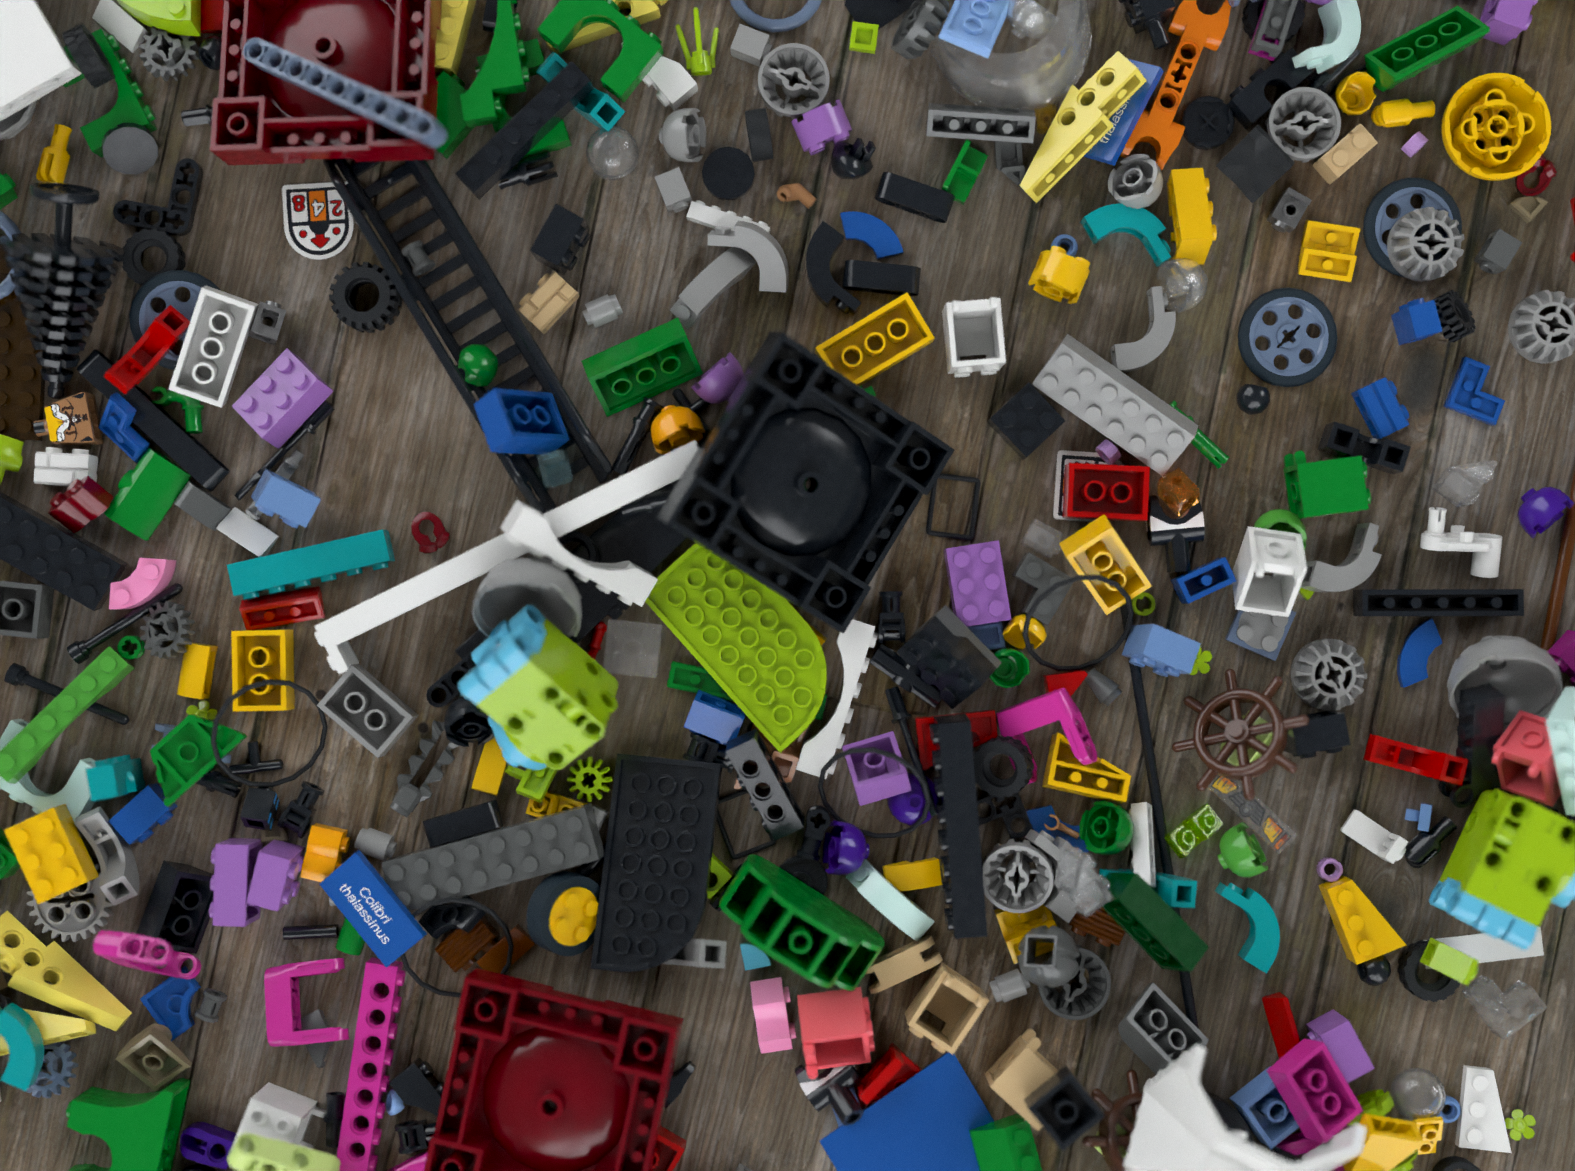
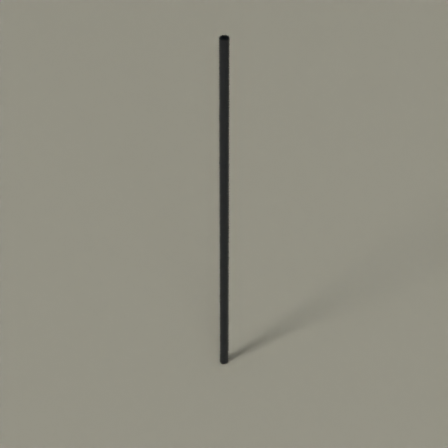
(1157, 805)

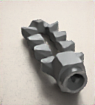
(410, 795)

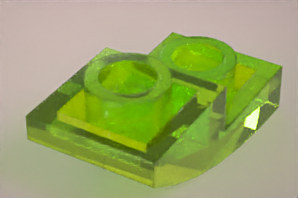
(1193, 830)

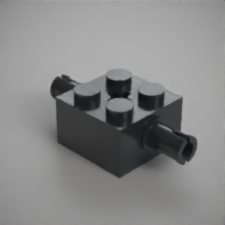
(1149, 16)

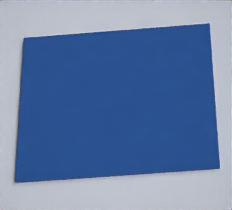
(915, 1125)

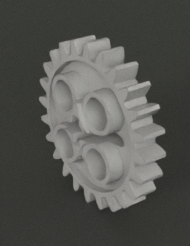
(75, 921)

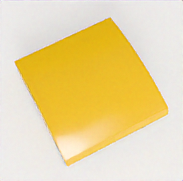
(1328, 251)
(1016, 925)

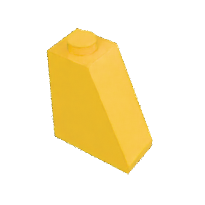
(1385, 1143)

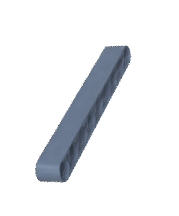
(345, 92)

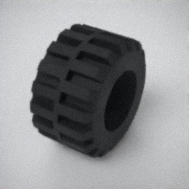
(347, 286)

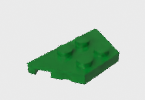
(188, 754)

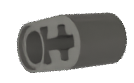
(202, 505)

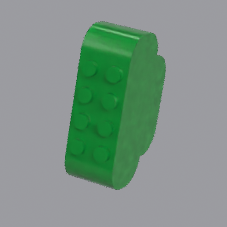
(800, 925)

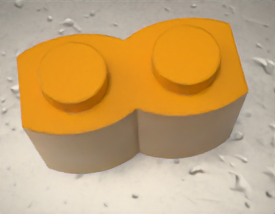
(324, 851)

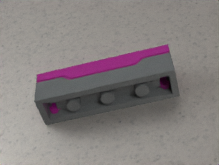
(1272, 28)

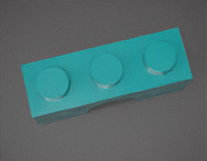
(115, 777)

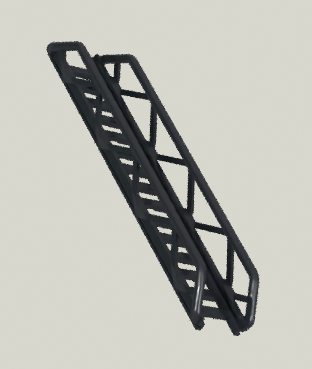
(413, 289)

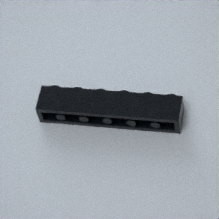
(525, 130)
(1438, 602)

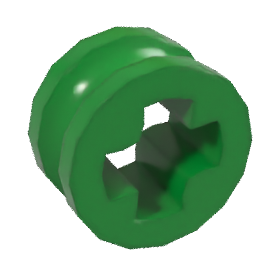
(128, 654)

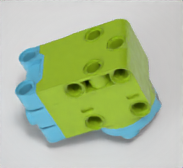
(539, 692)
(1508, 868)

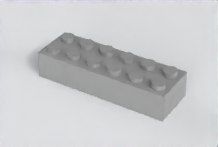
(1115, 405)

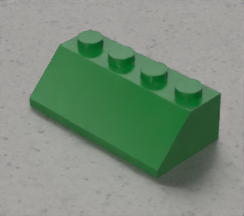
(1423, 47)
(642, 367)
(1005, 1145)

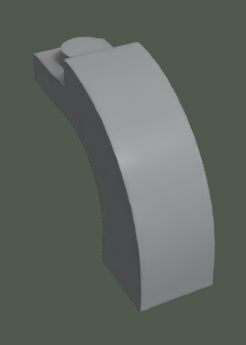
(762, 246)
(711, 283)
(1135, 355)
(1352, 571)
(1052, 848)
(115, 856)

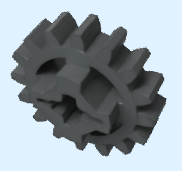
(158, 49)
(167, 630)

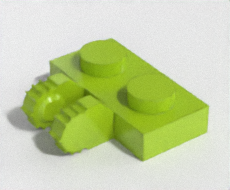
(533, 783)

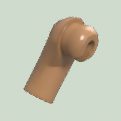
(795, 192)

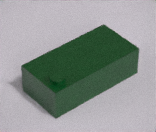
(1153, 923)

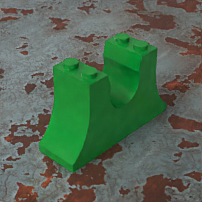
(136, 1127)

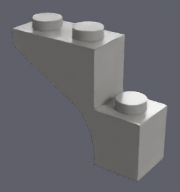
(701, 954)

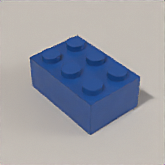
(521, 421)

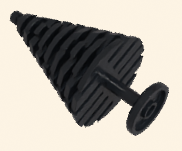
(60, 282)

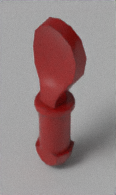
(597, 639)

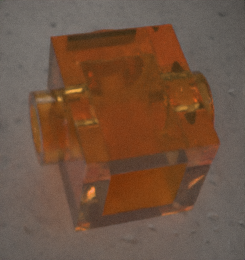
(1178, 491)

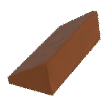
(496, 957)

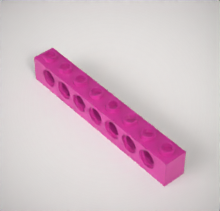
(364, 1053)

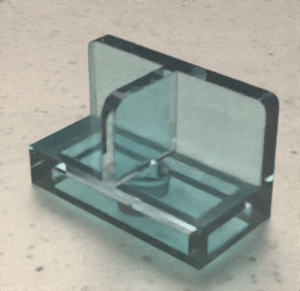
(555, 468)

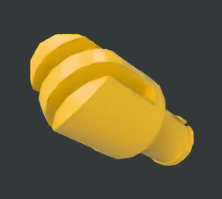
(1401, 112)
(55, 158)

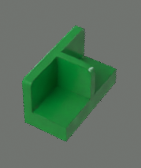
(964, 172)

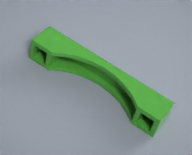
(31, 743)

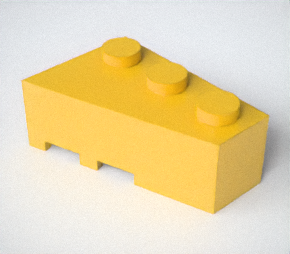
(1190, 213)
(1095, 780)
(1357, 922)

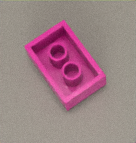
(1314, 1090)

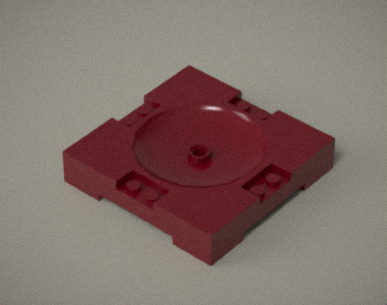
(370, 42)
(536, 1044)

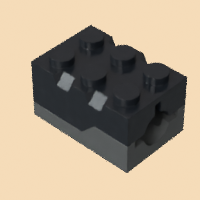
(949, 657)

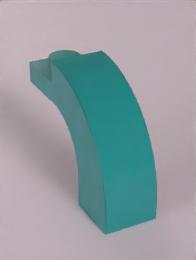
(595, 107)
(1137, 222)
(1173, 889)
(1264, 929)
(24, 1045)

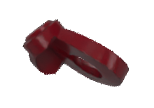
(1549, 171)
(424, 541)

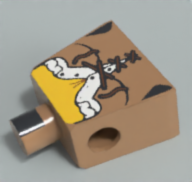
(71, 421)

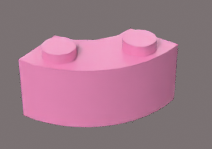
(144, 584)
(771, 1015)

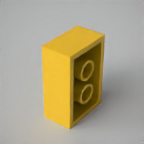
(1102, 552)
(259, 657)
(51, 853)

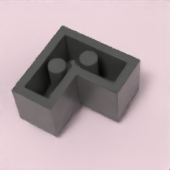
(1041, 577)

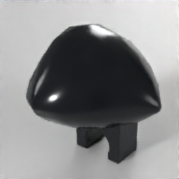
(852, 160)

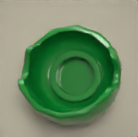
(479, 364)
(1012, 669)

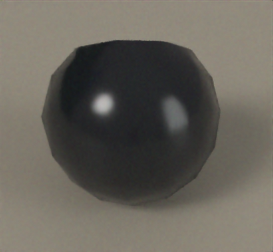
(210, 52)
(1253, 399)
(1374, 971)

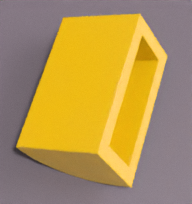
(197, 671)

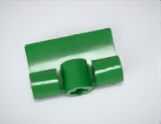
(147, 494)

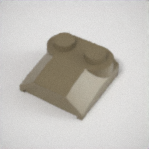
(153, 1056)

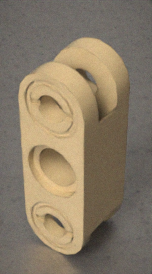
(903, 964)

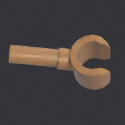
(1061, 827)

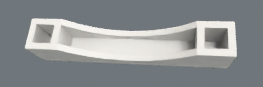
(533, 529)
(822, 746)

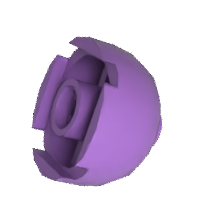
(719, 380)

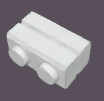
(62, 468)

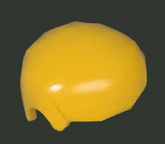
(1355, 93)
(1014, 630)

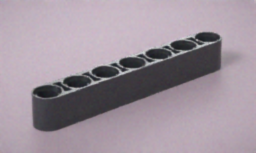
(158, 425)

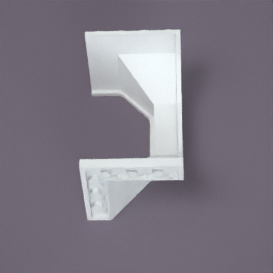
(1183, 1133)

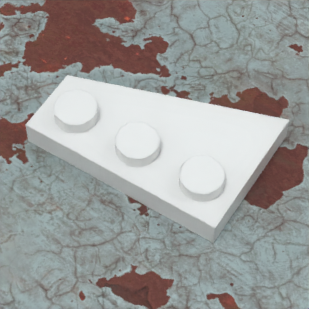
(1481, 1114)

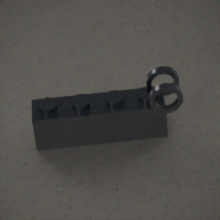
(1478, 731)

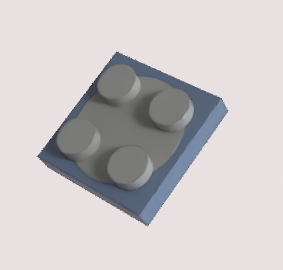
(1260, 632)

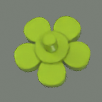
(1199, 663)
(202, 710)
(1520, 1125)

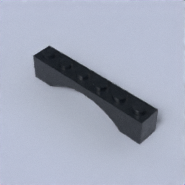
(419, 1086)

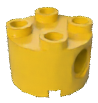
(1059, 275)

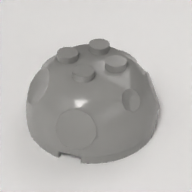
(524, 583)
(1513, 667)

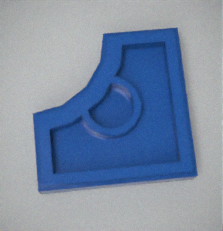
(171, 1003)

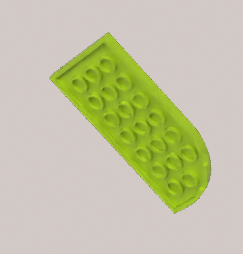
(745, 641)

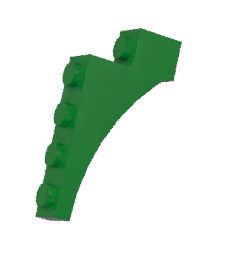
(500, 73)

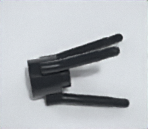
(1325, 81)

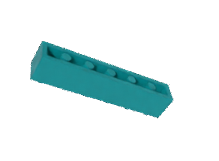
(311, 563)

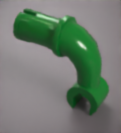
(191, 406)

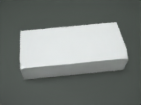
(120, 24)
(248, 532)

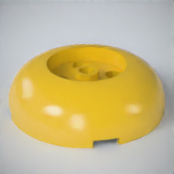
(1526, 127)

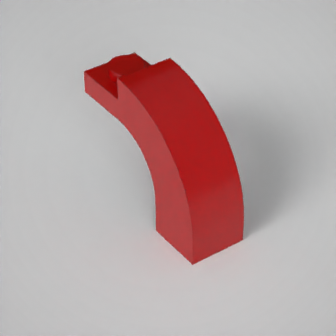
(149, 350)
(1415, 759)

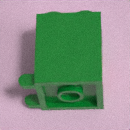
(1325, 485)

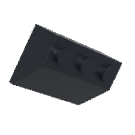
(178, 907)

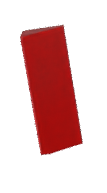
(282, 608)
(1281, 1022)

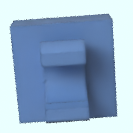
(1422, 816)

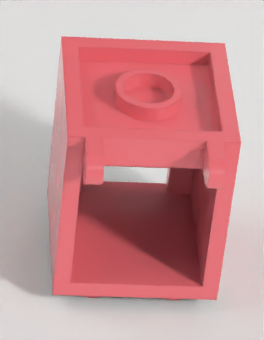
(1527, 759)
(835, 1029)

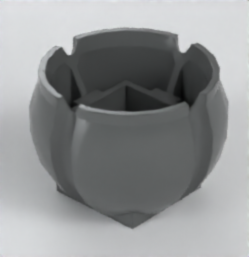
(1064, 957)

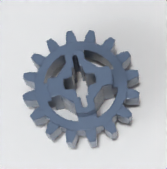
(60, 1065)

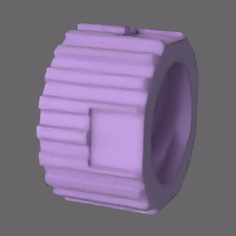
(1414, 144)
(1108, 452)
(1337, 873)

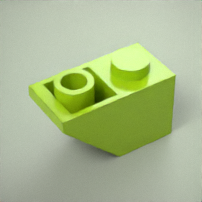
(1450, 961)

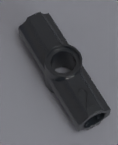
(904, 675)

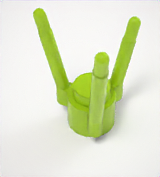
(700, 62)

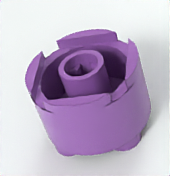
(822, 126)

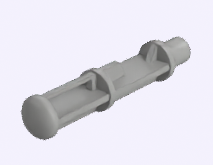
(285, 470)

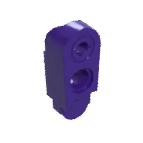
(206, 1151)

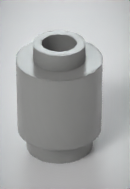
(602, 310)
(376, 844)
(1009, 986)

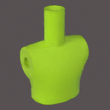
(10, 455)

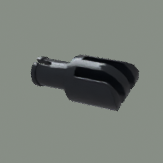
(524, 173)
(1428, 844)

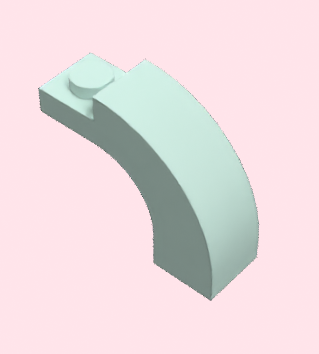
(1341, 36)
(890, 901)

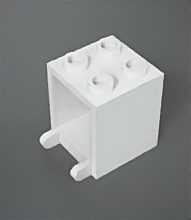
(973, 330)
(1268, 552)
(279, 1115)

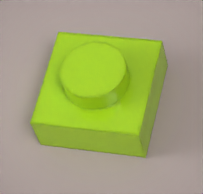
(863, 37)

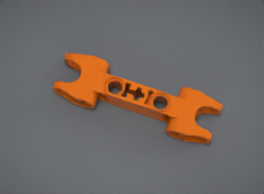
(1195, 32)

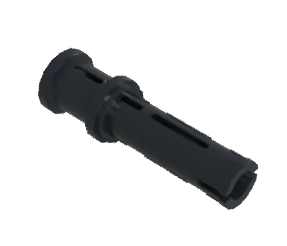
(639, 431)

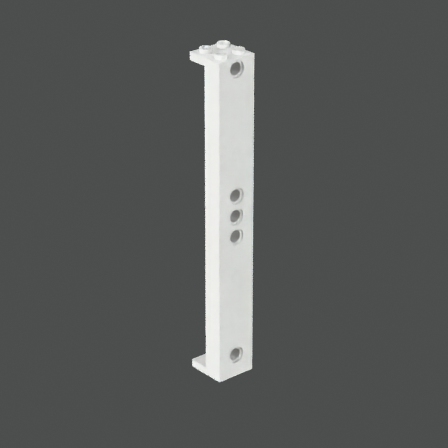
(580, 511)

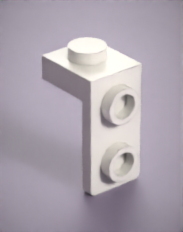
(1374, 837)

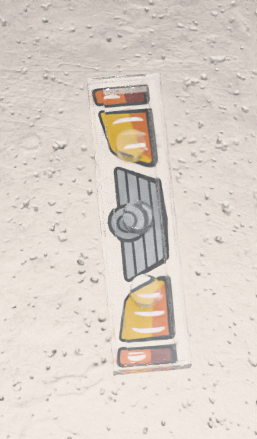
(1253, 813)

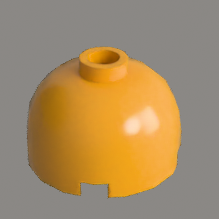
(675, 428)

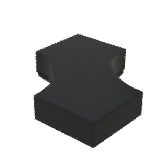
(447, 917)

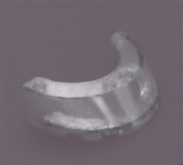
(1026, 77)

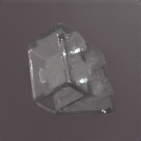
(1079, 881)

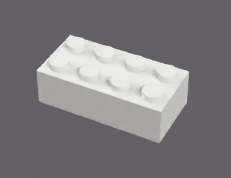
(213, 346)

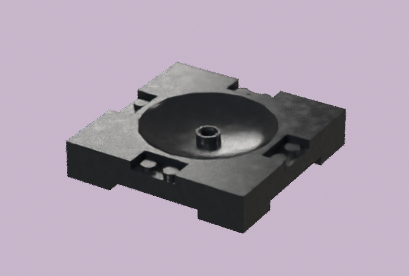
(747, 482)

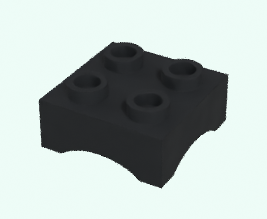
(1255, 163)

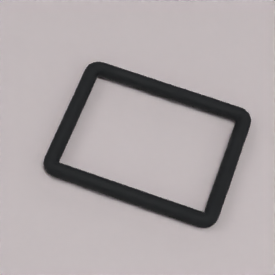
(974, 509)
(726, 839)

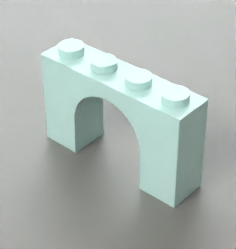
(1562, 739)
(74, 794)

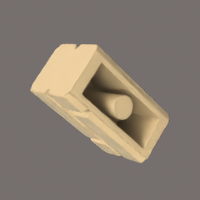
(1345, 154)
(548, 301)

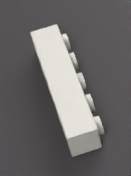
(713, 216)
(1143, 842)

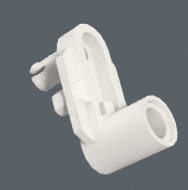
(1484, 546)

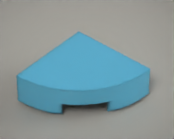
(753, 956)

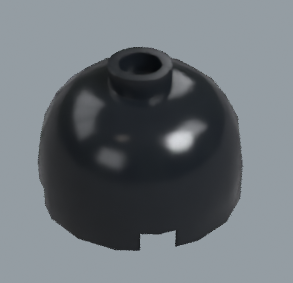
(467, 723)

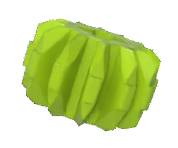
(598, 782)

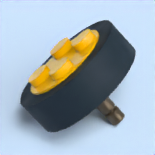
(564, 913)

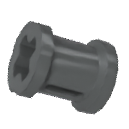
(418, 258)
(211, 1005)

